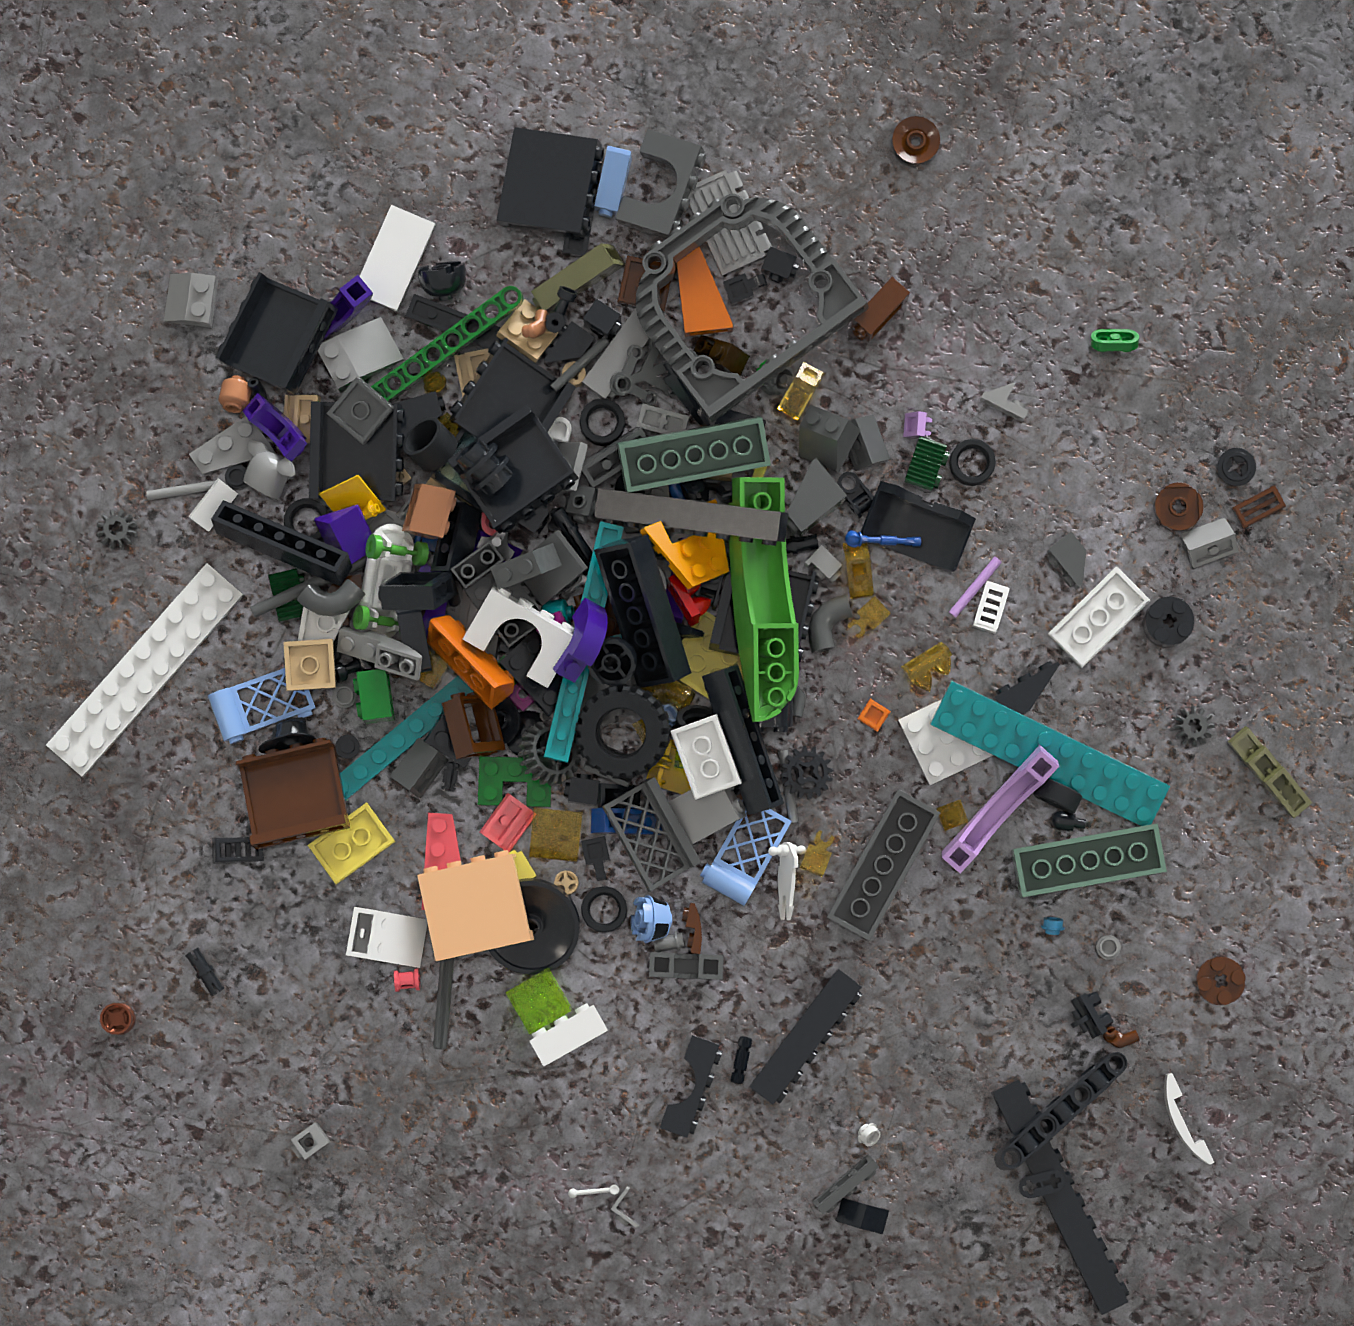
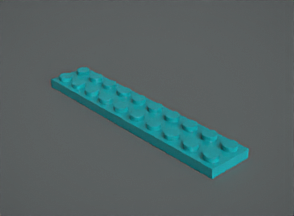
(1081, 768)

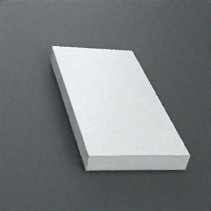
(396, 256)
(1099, 617)

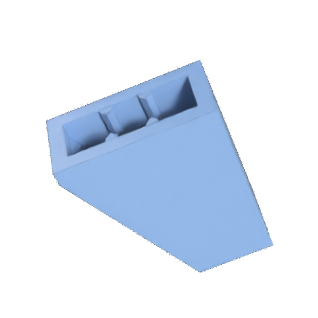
(612, 181)

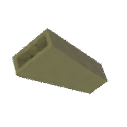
(579, 275)

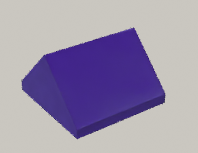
(345, 530)

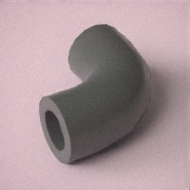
(331, 603)
(824, 620)

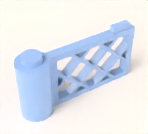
(231, 715)
(732, 881)

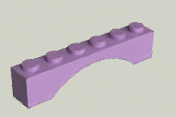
(1000, 806)

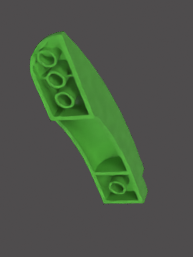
(763, 606)

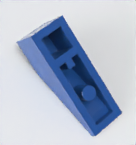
(602, 825)

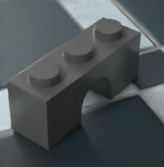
(686, 966)

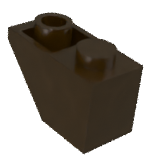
(724, 354)

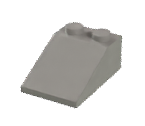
(359, 353)

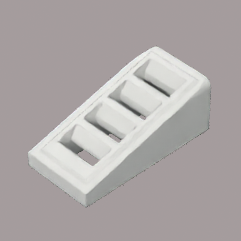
(985, 626)

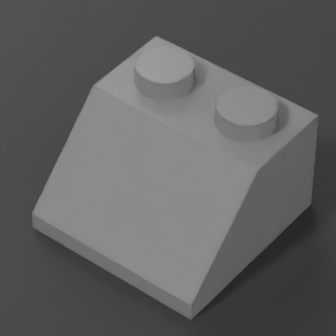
(191, 299)

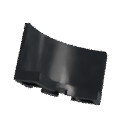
(905, 514)

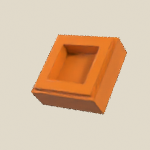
(873, 715)

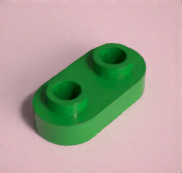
(1114, 340)

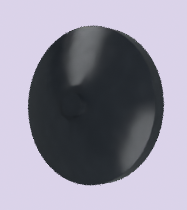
(554, 927)

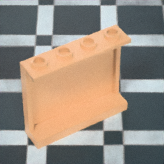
(474, 906)

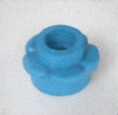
(1053, 925)

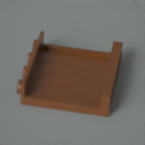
(293, 793)

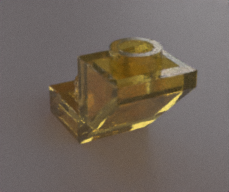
(800, 390)

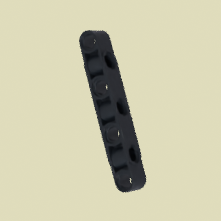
(1060, 1111)

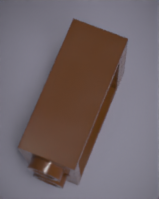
(881, 310)
(460, 732)

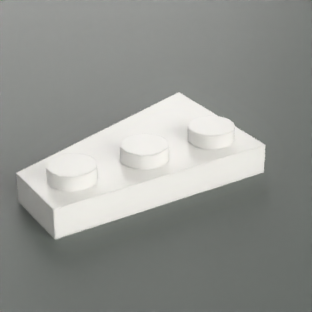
(320, 627)

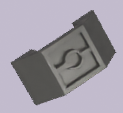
(477, 580)

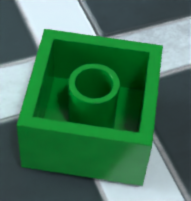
(375, 696)

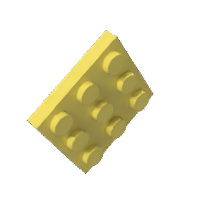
(701, 659)

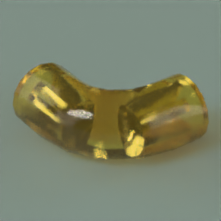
(673, 693)

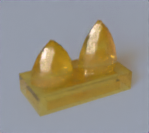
(919, 668)

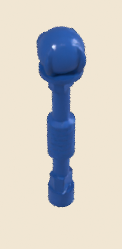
(856, 539)

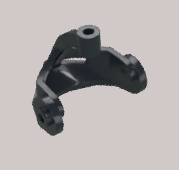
(700, 486)

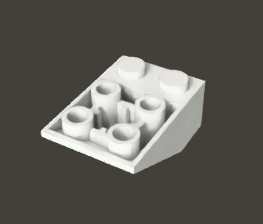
(387, 937)

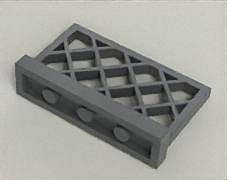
(670, 828)

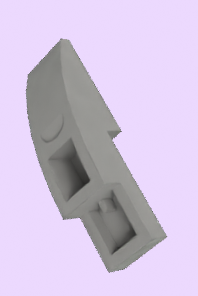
(382, 650)

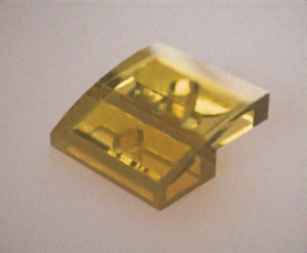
(555, 834)

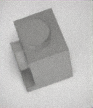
(824, 565)
(316, 1133)

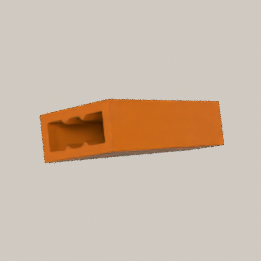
(700, 299)

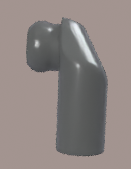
(798, 702)

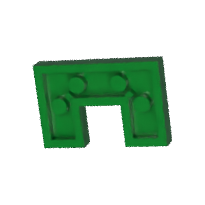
(496, 770)

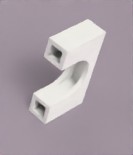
(500, 607)

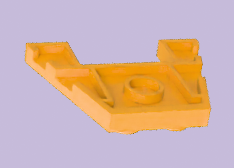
(693, 558)

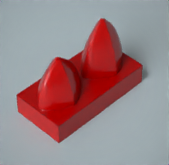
(690, 607)

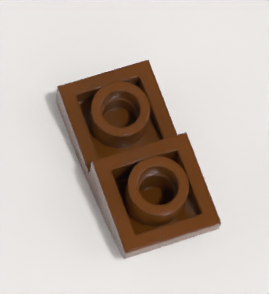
(692, 920)

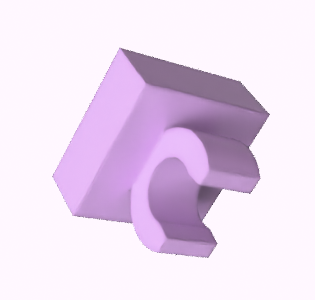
(915, 425)

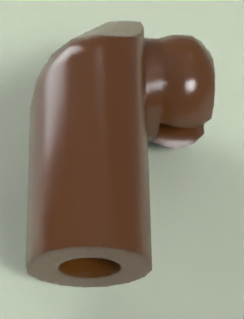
(1119, 1039)

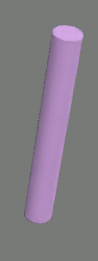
(975, 587)

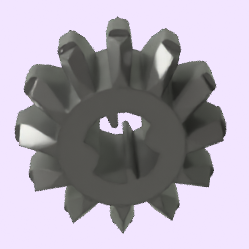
(120, 537)
(1201, 724)

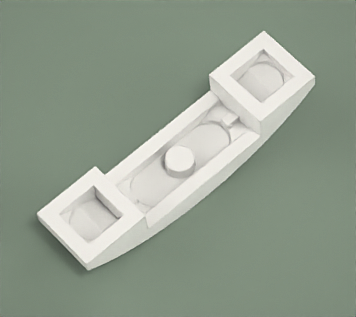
(1171, 1092)

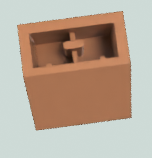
(429, 511)

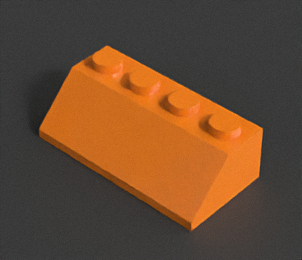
(471, 664)

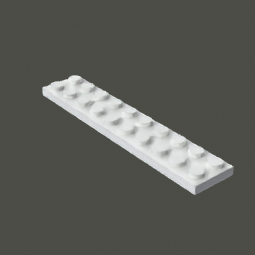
(144, 670)

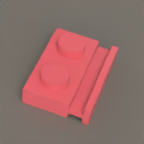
(507, 822)

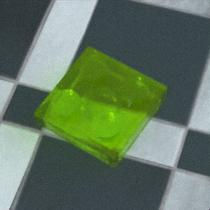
(539, 1001)

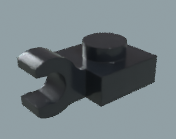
(741, 288)
(596, 853)

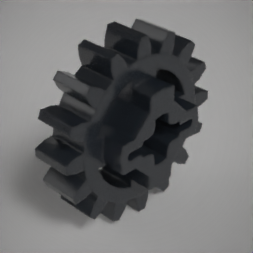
(798, 765)

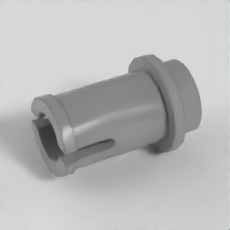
(670, 942)

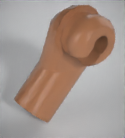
(537, 327)

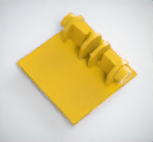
(351, 493)
(667, 775)

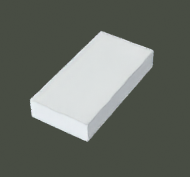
(210, 502)

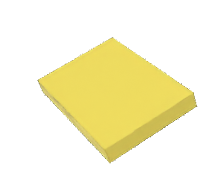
(351, 848)

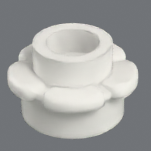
(868, 1134)

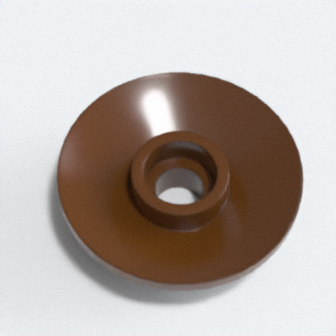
(918, 128)

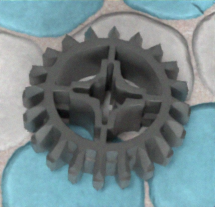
(543, 768)

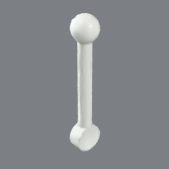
(614, 1189)

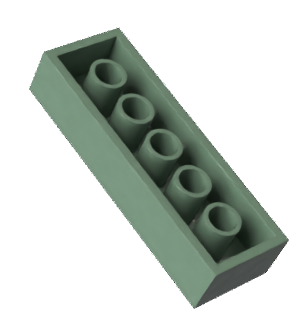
(693, 454)
(1088, 860)

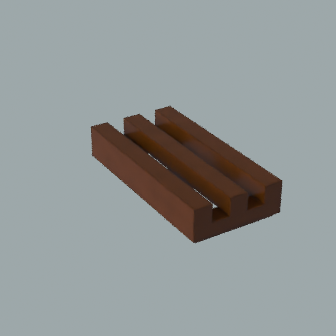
(1240, 516)

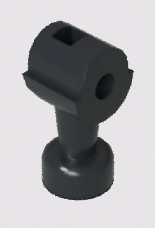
(557, 318)
(356, 665)

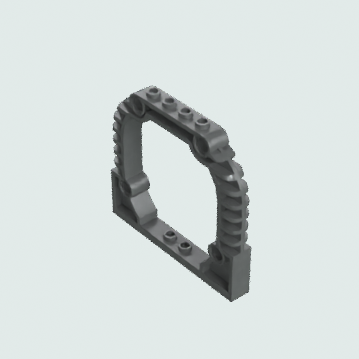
(718, 390)

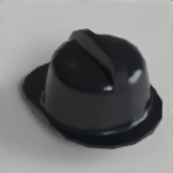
(286, 733)

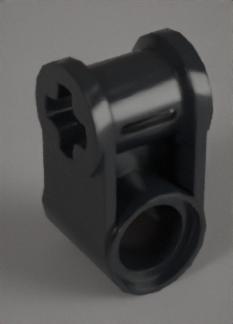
(856, 495)
(711, 589)

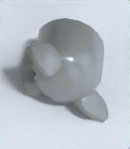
(267, 470)

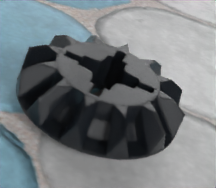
(1239, 456)

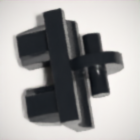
(1087, 1016)

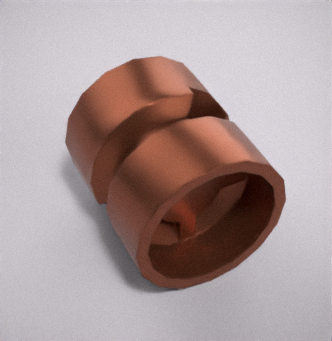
(117, 1018)

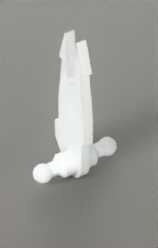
(786, 875)

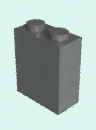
(526, 566)

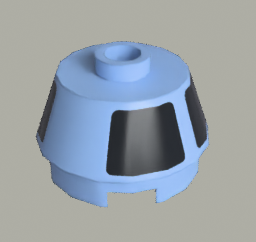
(651, 919)

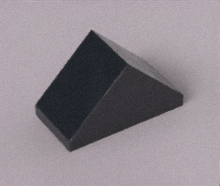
(862, 1215)

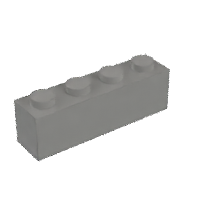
(615, 357)

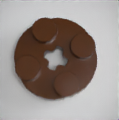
(1187, 496)
(1207, 984)

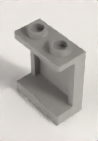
(707, 814)

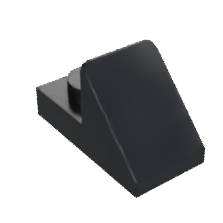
(609, 792)

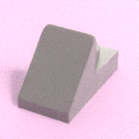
(998, 400)

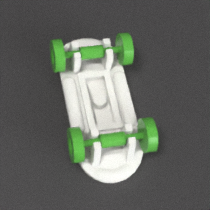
(387, 553)

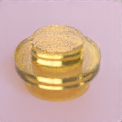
(434, 382)

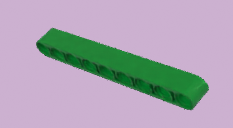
(441, 344)

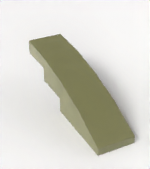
(1269, 772)

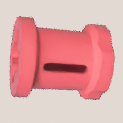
(407, 980)

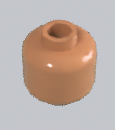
(234, 394)

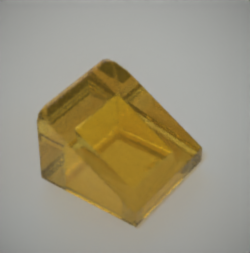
(952, 815)

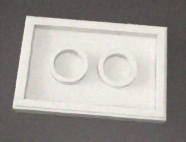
(706, 757)

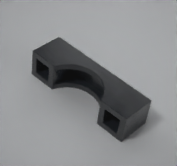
(701, 1056)

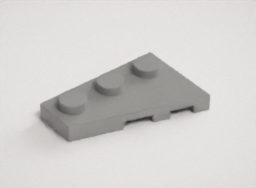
(228, 447)

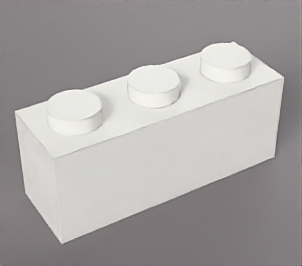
(568, 1034)

